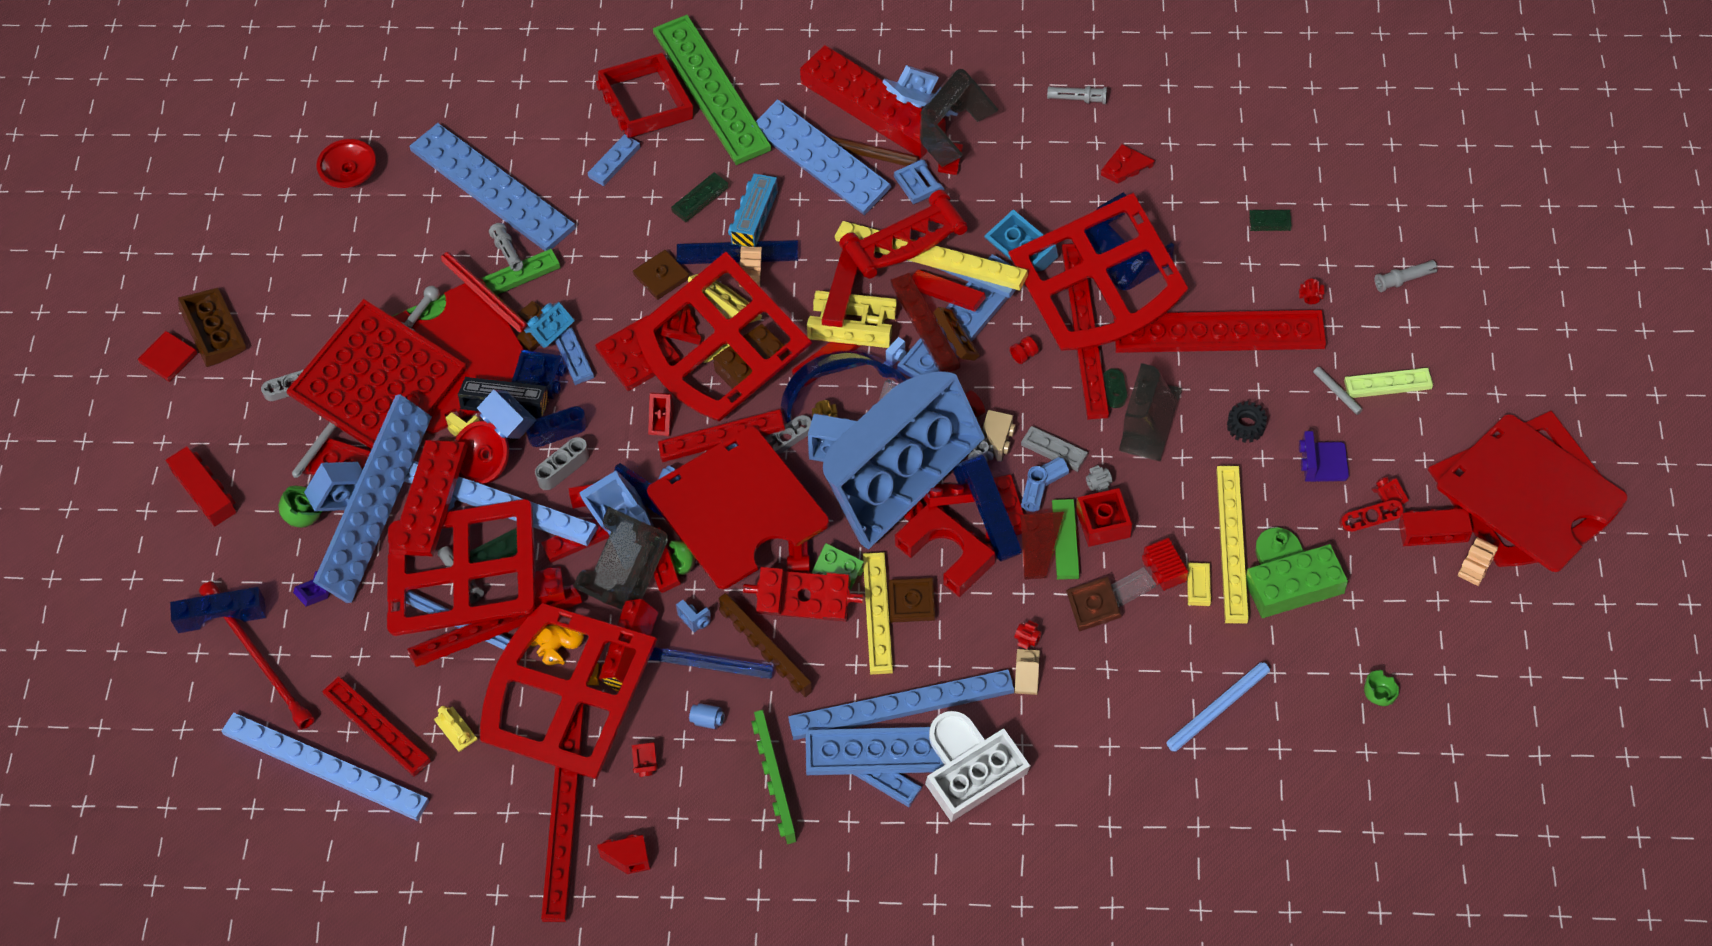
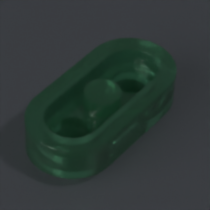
(1115, 386)

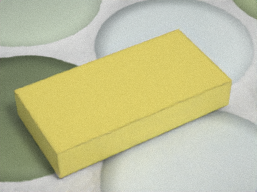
(1198, 584)

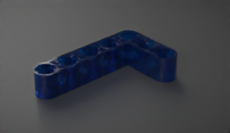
(990, 506)

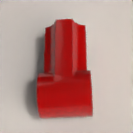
(798, 558)

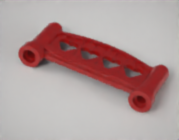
(940, 211)

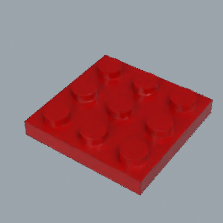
(626, 358)

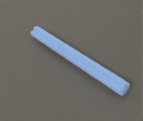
(1218, 706)

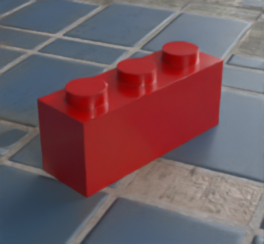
(1435, 527)

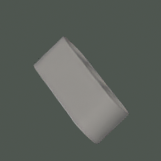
(566, 454)

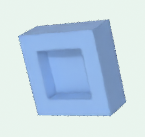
(896, 351)

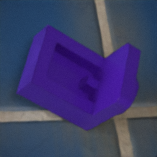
(310, 593)

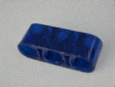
(567, 426)

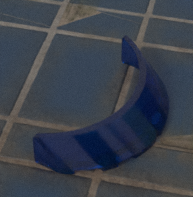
(830, 364)

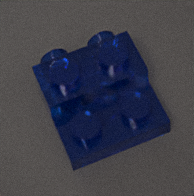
(541, 370)

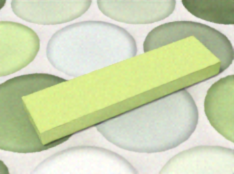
(1388, 383)

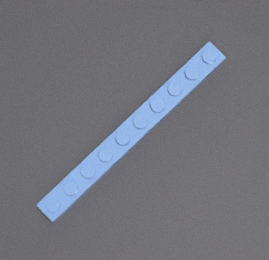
(543, 517)
(325, 766)

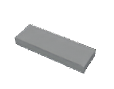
(1053, 448)

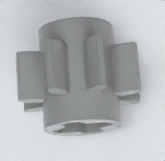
(984, 449)
(1098, 479)

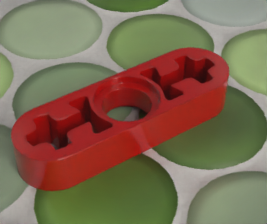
(1384, 506)

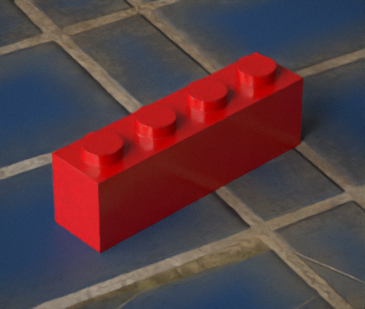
(200, 485)

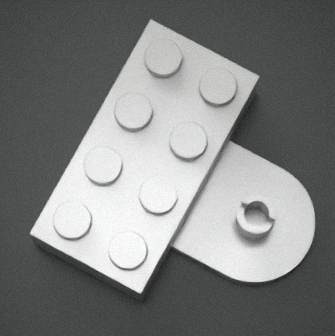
(972, 766)

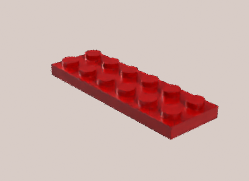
(429, 498)

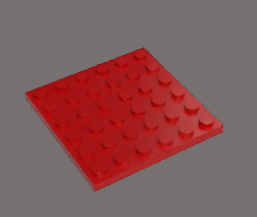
(368, 365)

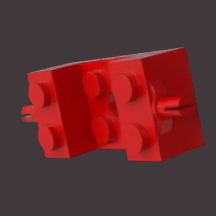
(779, 591)

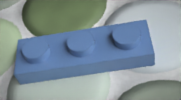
(614, 160)

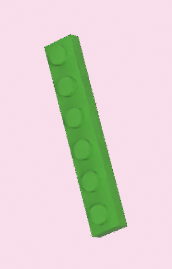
(775, 785)

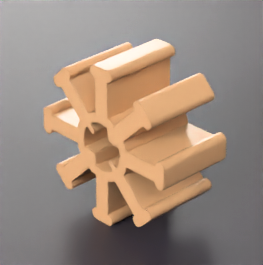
(751, 262)
(1477, 561)

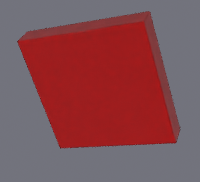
(167, 356)

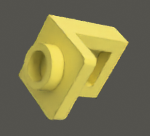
(456, 424)

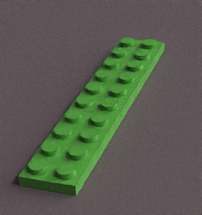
(712, 90)

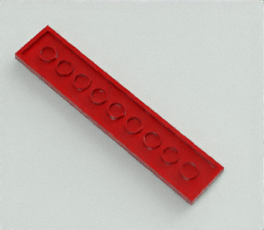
(1228, 332)

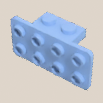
(914, 87)

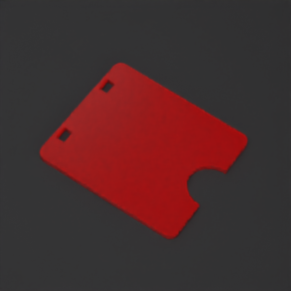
(476, 337)
(1530, 491)
(734, 504)

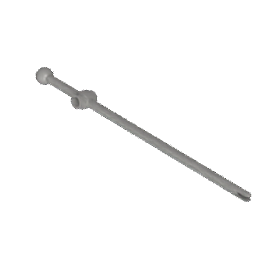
(431, 293)

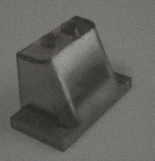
(1149, 414)

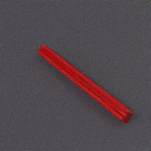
(483, 291)

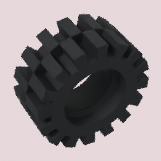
(1242, 431)

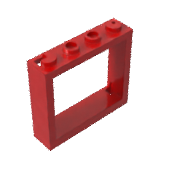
(636, 69)

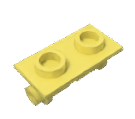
(454, 728)

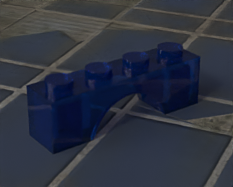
(240, 604)

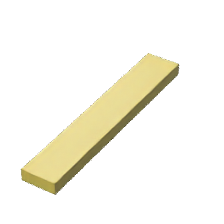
(877, 613)

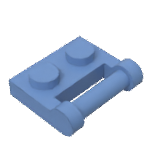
(913, 184)

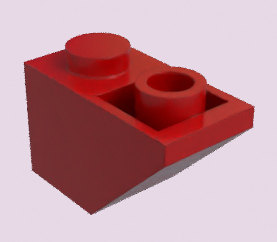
(626, 854)

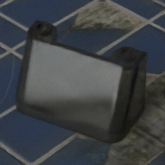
(625, 561)

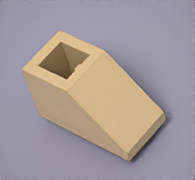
(997, 430)

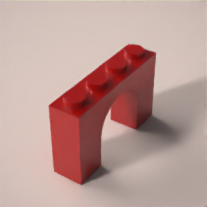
(934, 524)

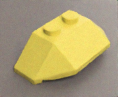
(725, 299)

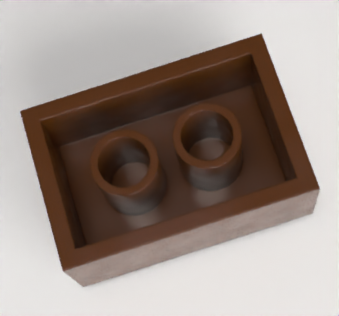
(733, 368)

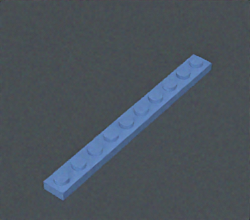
(903, 704)

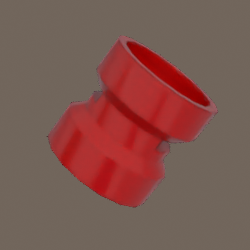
(1023, 350)

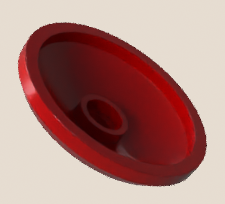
(346, 163)
(481, 439)

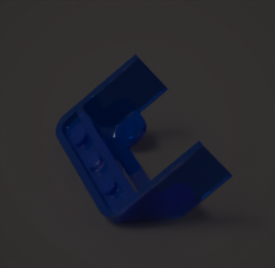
(1129, 272)

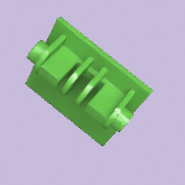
(836, 561)

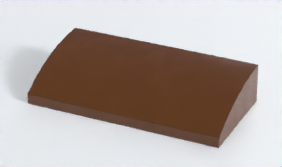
(211, 326)

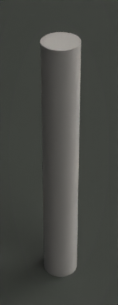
(1338, 390)

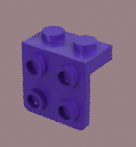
(1323, 459)

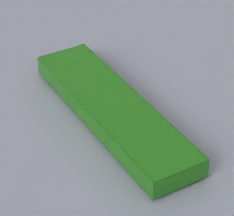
(1066, 545)

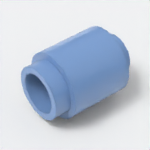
(706, 716)

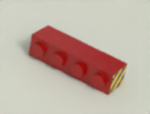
(635, 616)

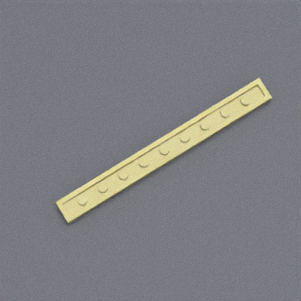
(950, 260)

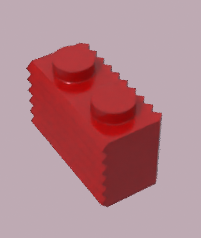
(1165, 564)

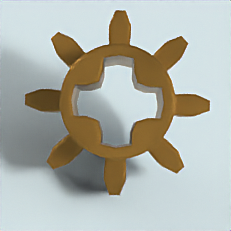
(825, 408)

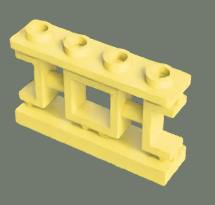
(855, 331)

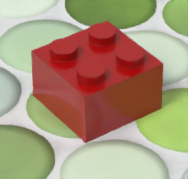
(1103, 517)

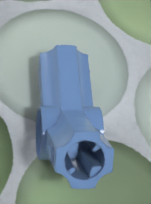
(1047, 474)

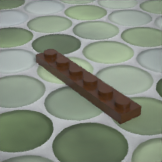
(768, 649)

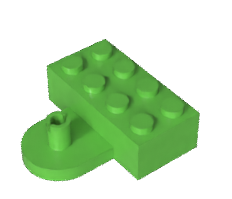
(1291, 576)

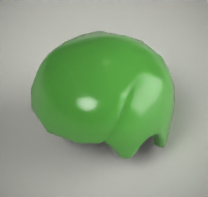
(682, 556)
(1380, 689)

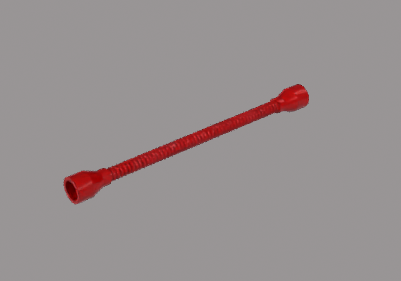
(300, 715)

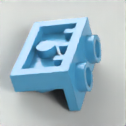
(549, 324)

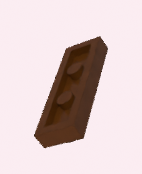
(956, 334)

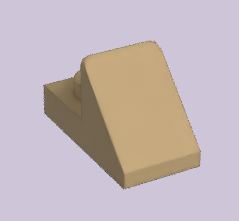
(1027, 671)

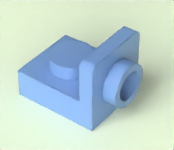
(691, 617)

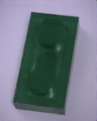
(1270, 220)

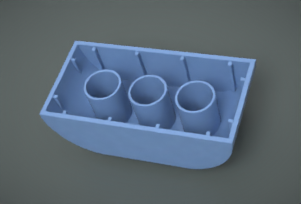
(900, 452)

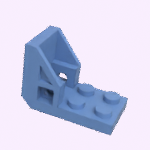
(617, 494)

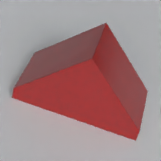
(660, 414)

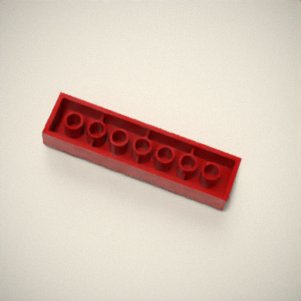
(864, 98)

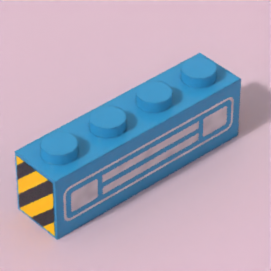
(753, 210)

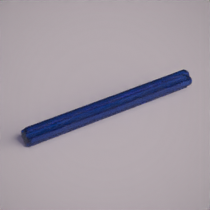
(712, 662)

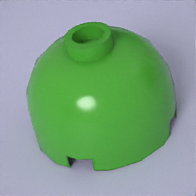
(296, 508)

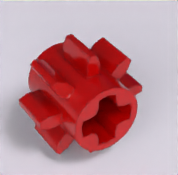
(1311, 291)
(1028, 634)

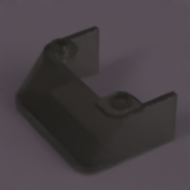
(957, 94)

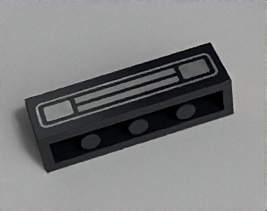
(531, 397)

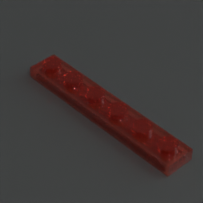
(925, 323)

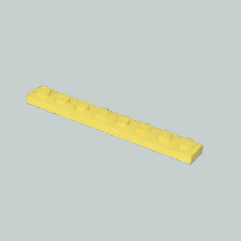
(1232, 544)

